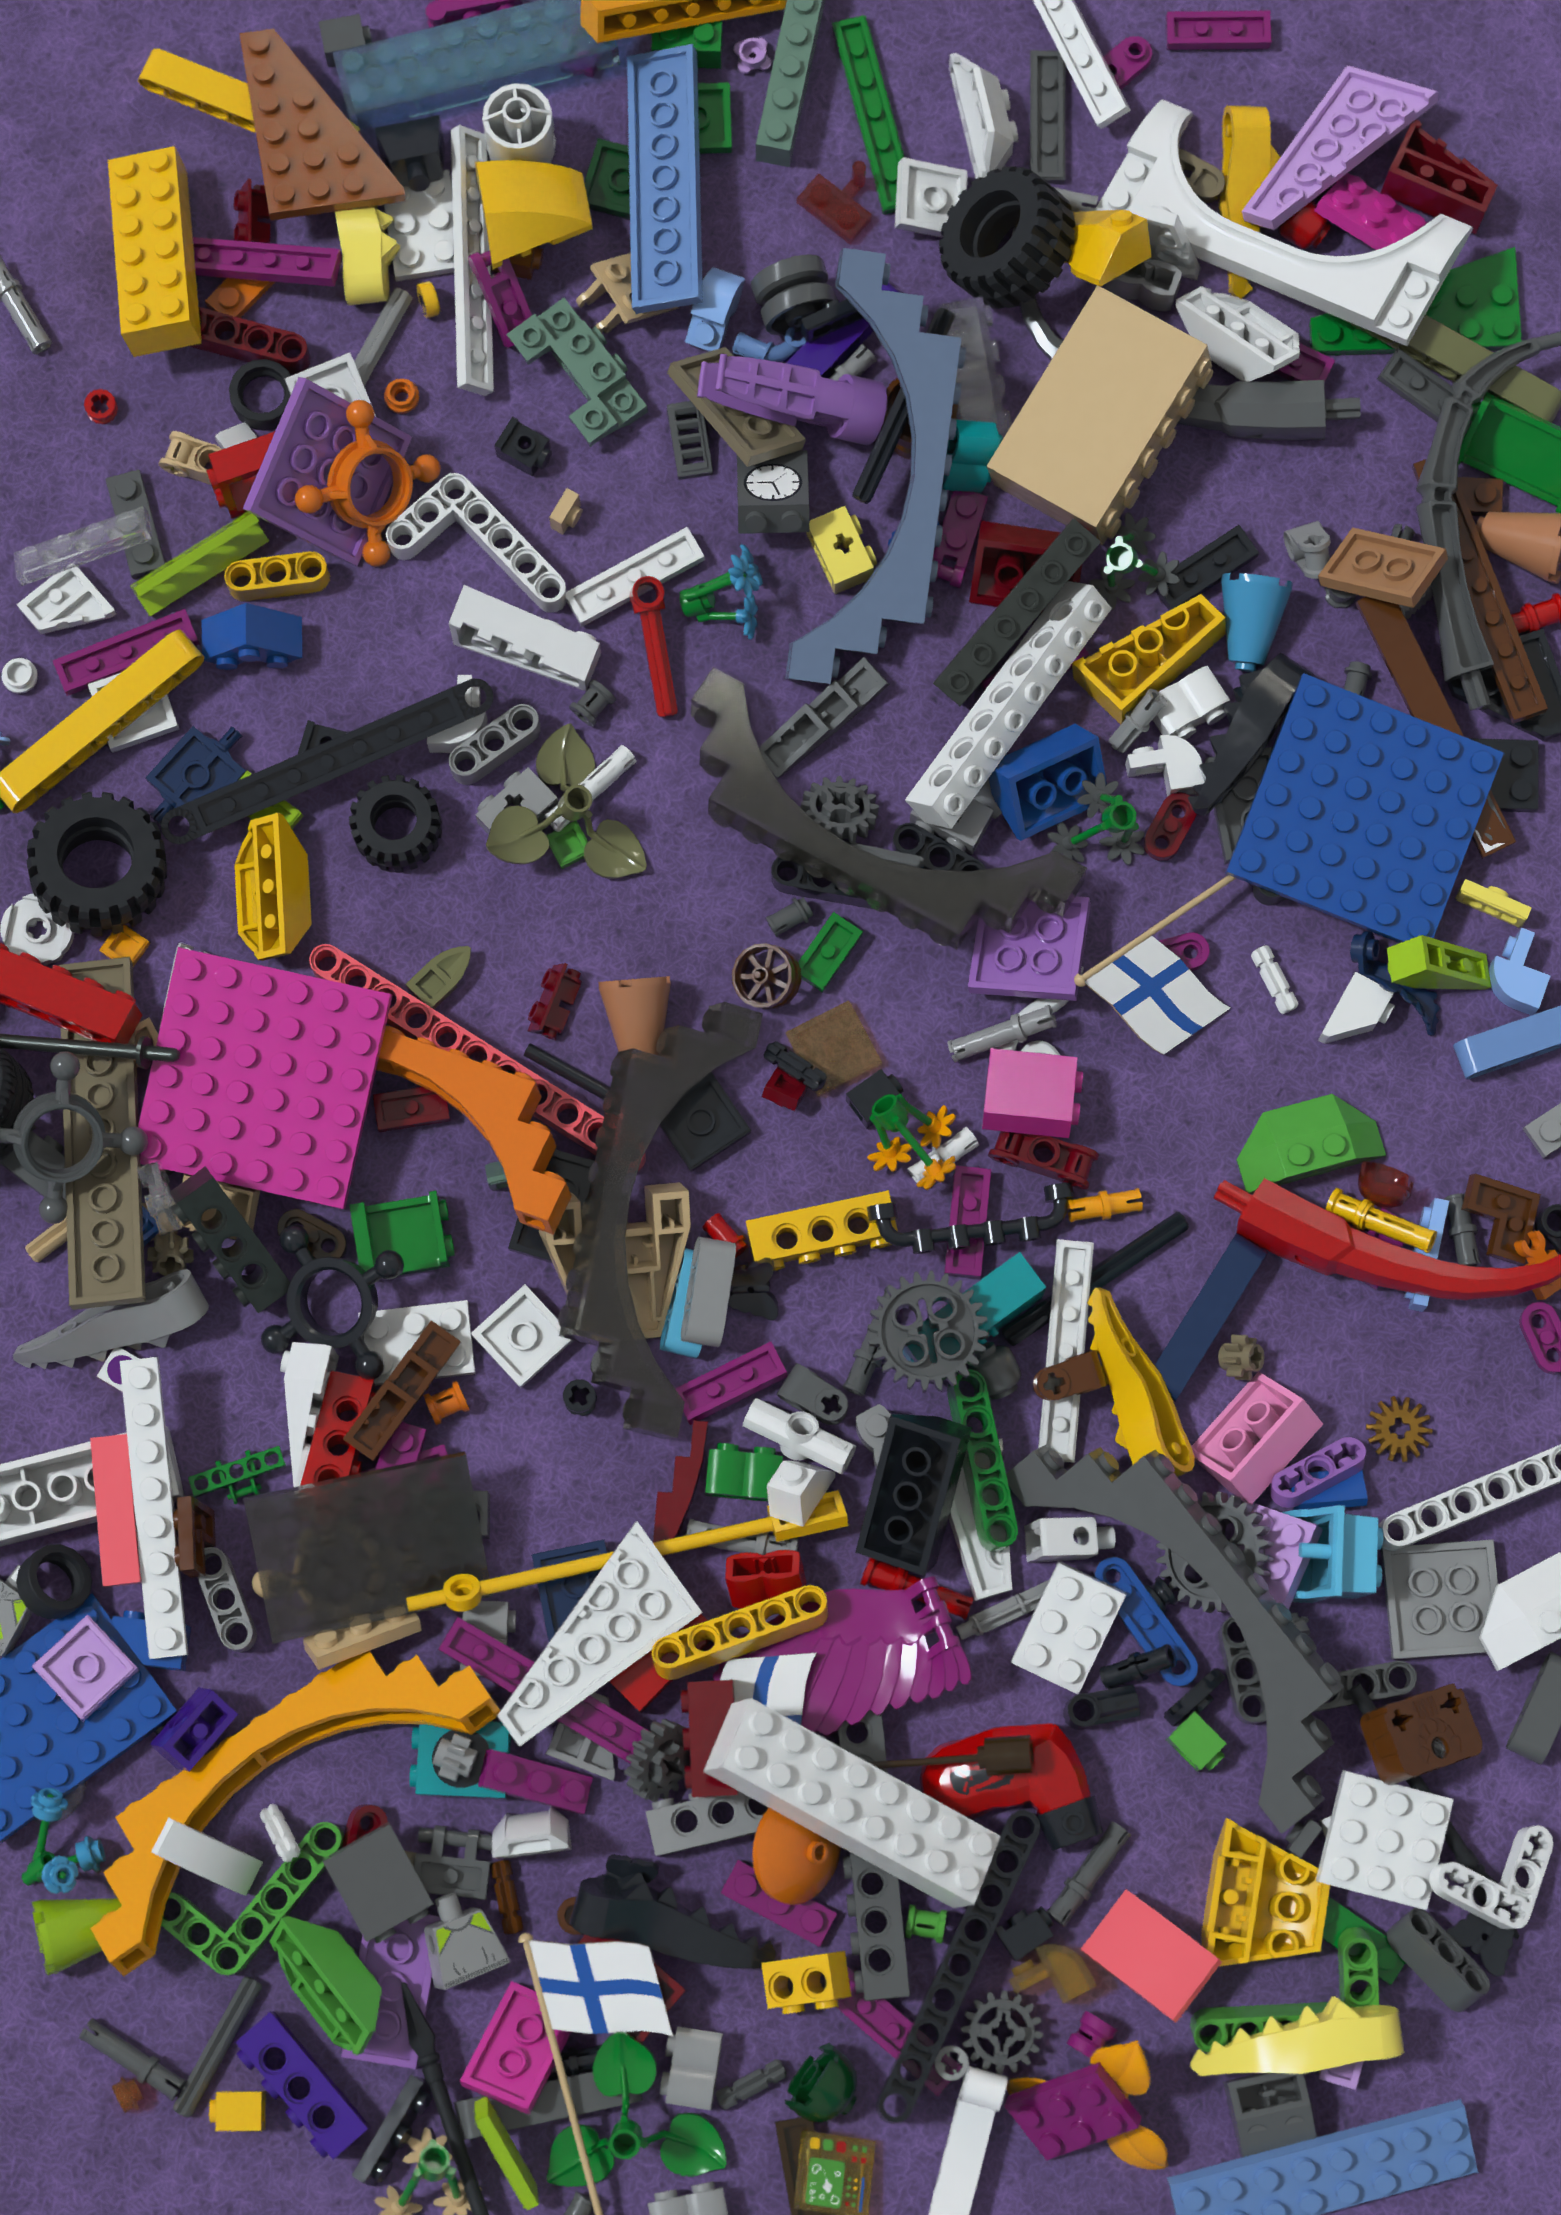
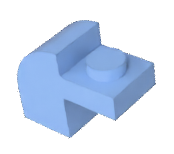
(712, 316)
(1514, 983)

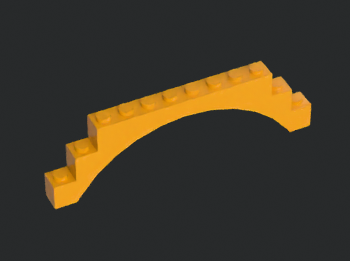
(337, 1700)

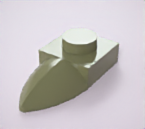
(440, 976)

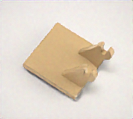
(615, 278)

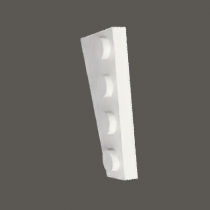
(986, 1571)

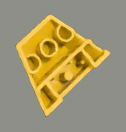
(530, 205)
(1261, 1901)

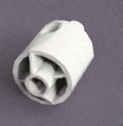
(519, 125)

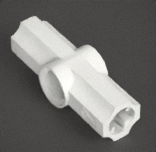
(799, 1435)

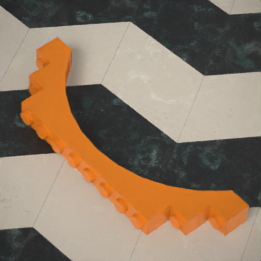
(499, 1109)

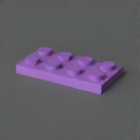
(392, 1962)

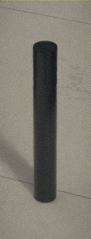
(566, 1071)

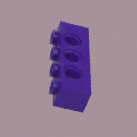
(348, 2122)

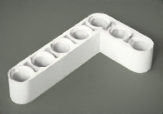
(484, 534)
(967, 2141)

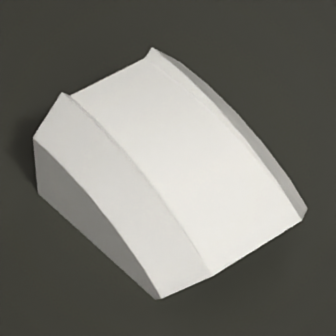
(531, 1834)

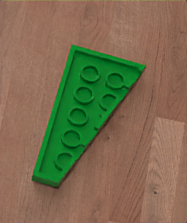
(1473, 301)

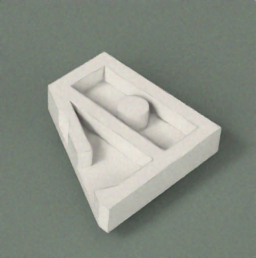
(65, 602)

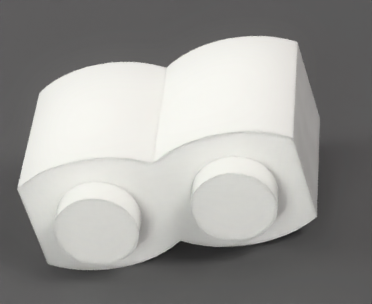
(1190, 703)

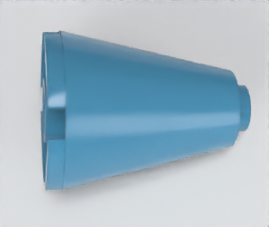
(1252, 616)

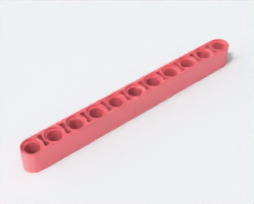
(466, 1042)

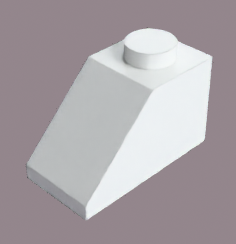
(1358, 1010)
(797, 1490)

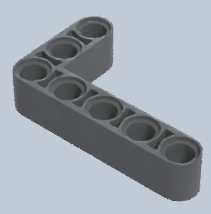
(1240, 1689)

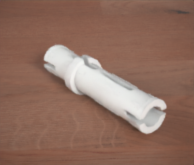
(600, 779)

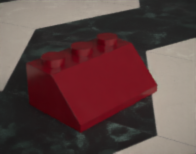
(1005, 557)

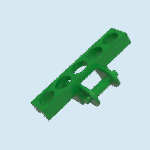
(228, 1481)

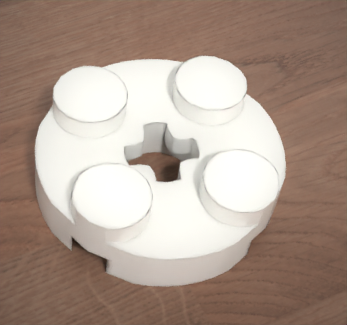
(15, 933)

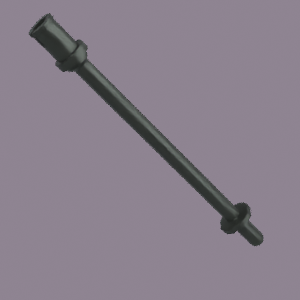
(143, 1052)

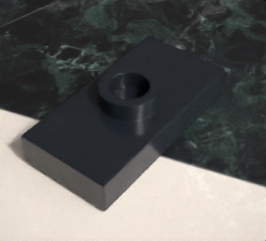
(830, 318)

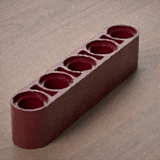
(246, 334)

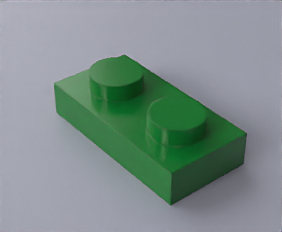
(828, 951)

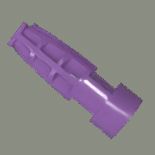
(787, 392)

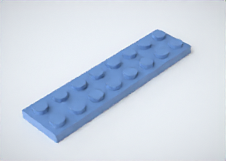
(664, 179)
(1334, 2168)

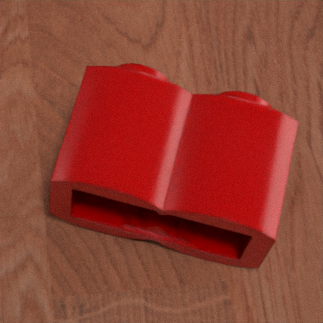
(761, 1577)

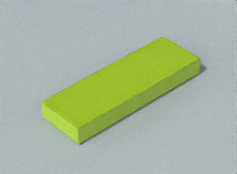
(506, 2153)

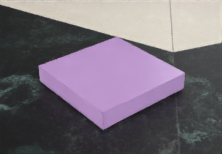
(85, 1668)

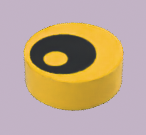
(428, 299)

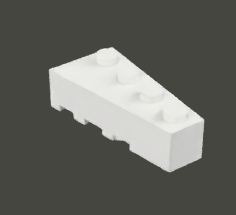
(523, 639)

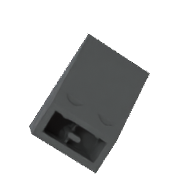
(1269, 2111)

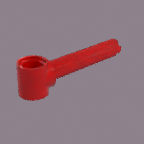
(655, 645)

